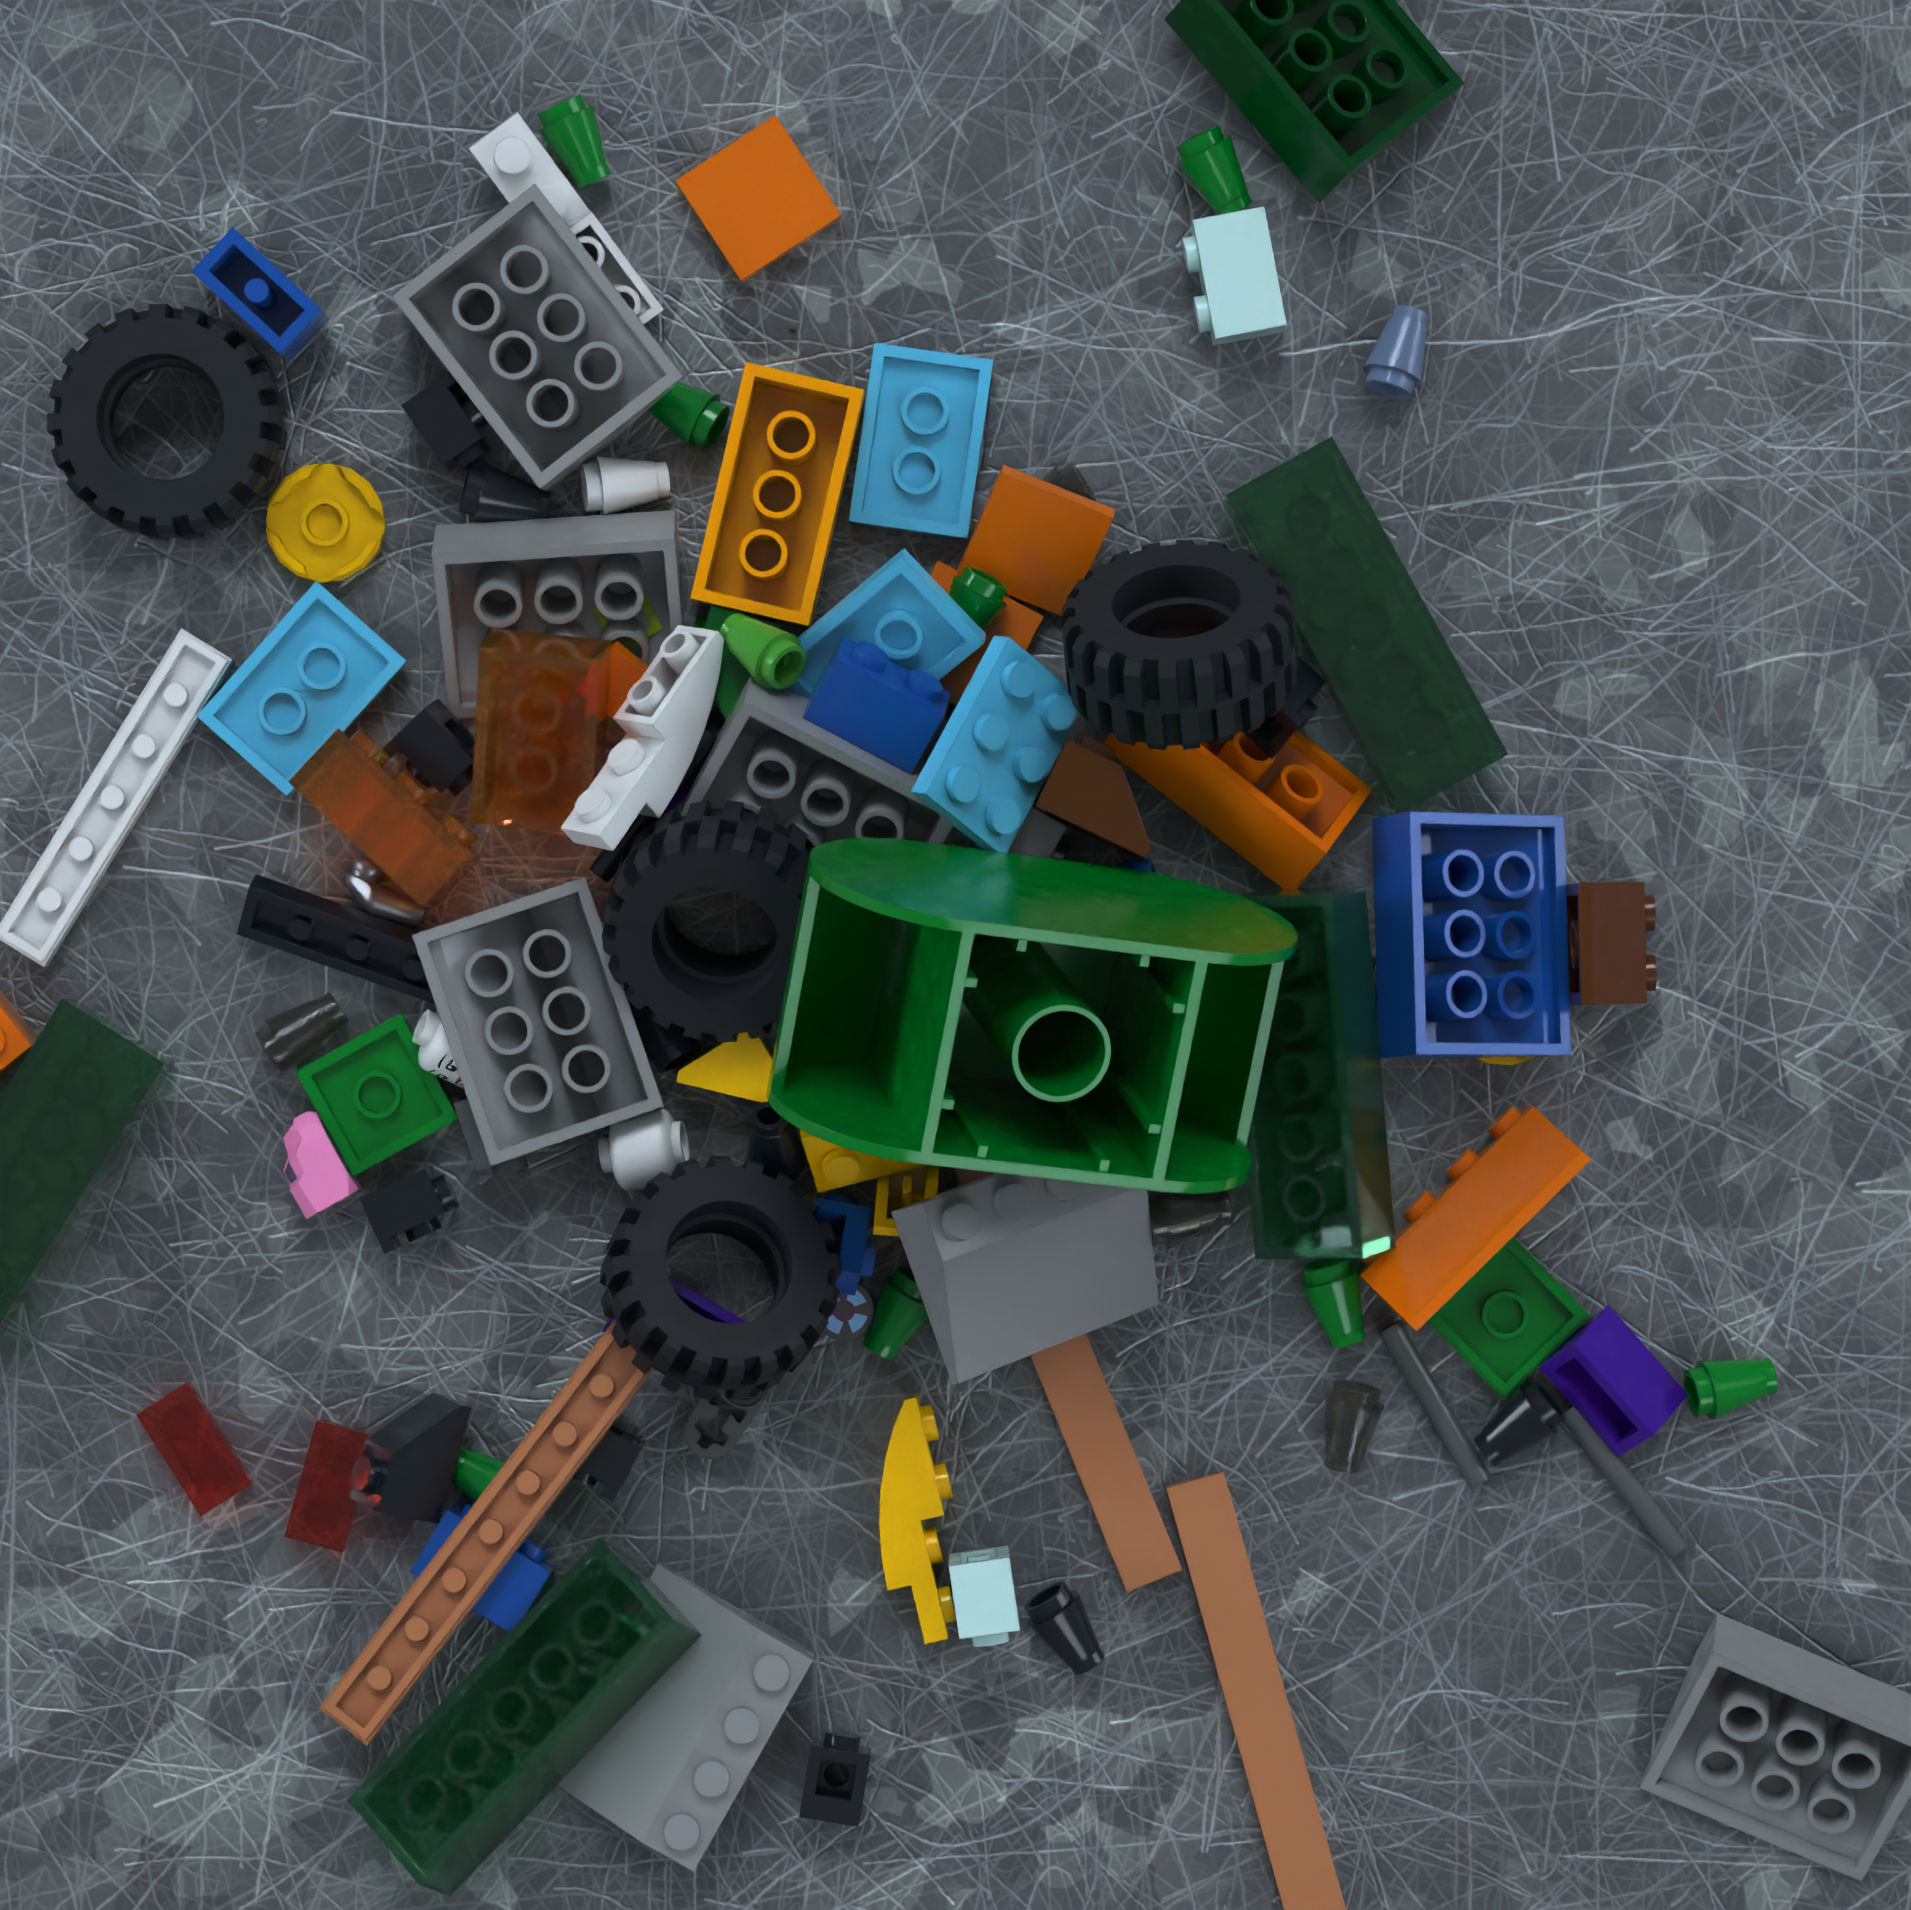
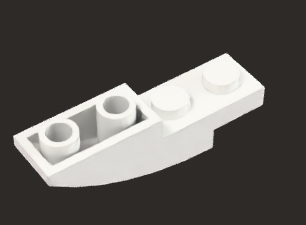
(516, 162)
(662, 728)

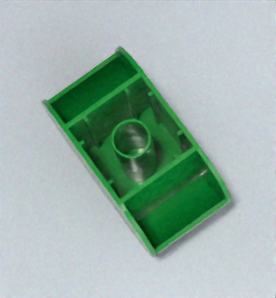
(1027, 1015)

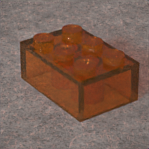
(538, 726)
(388, 816)

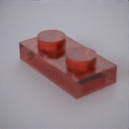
(195, 1448)
(322, 1504)

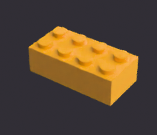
(778, 496)

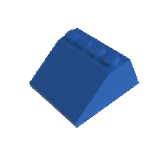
(1471, 935)

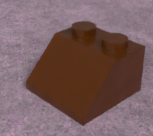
(1094, 797)
(1609, 943)

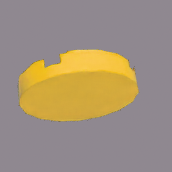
(325, 523)

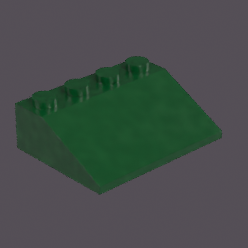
(1319, 76)

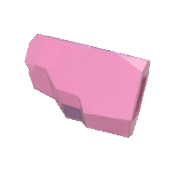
(315, 1166)

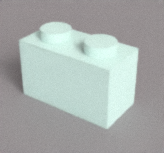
(1235, 276)
(984, 1595)

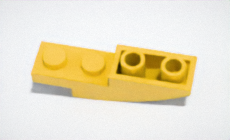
(908, 1494)

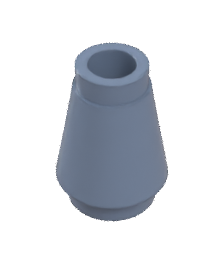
(1398, 355)

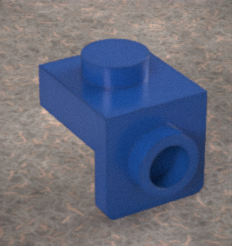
(850, 1223)

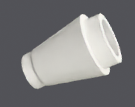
(622, 483)

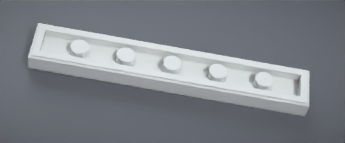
(113, 797)

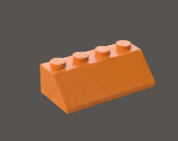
(1268, 810)
(1472, 1214)

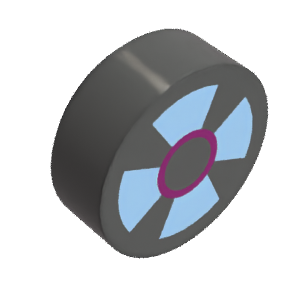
(851, 1316)

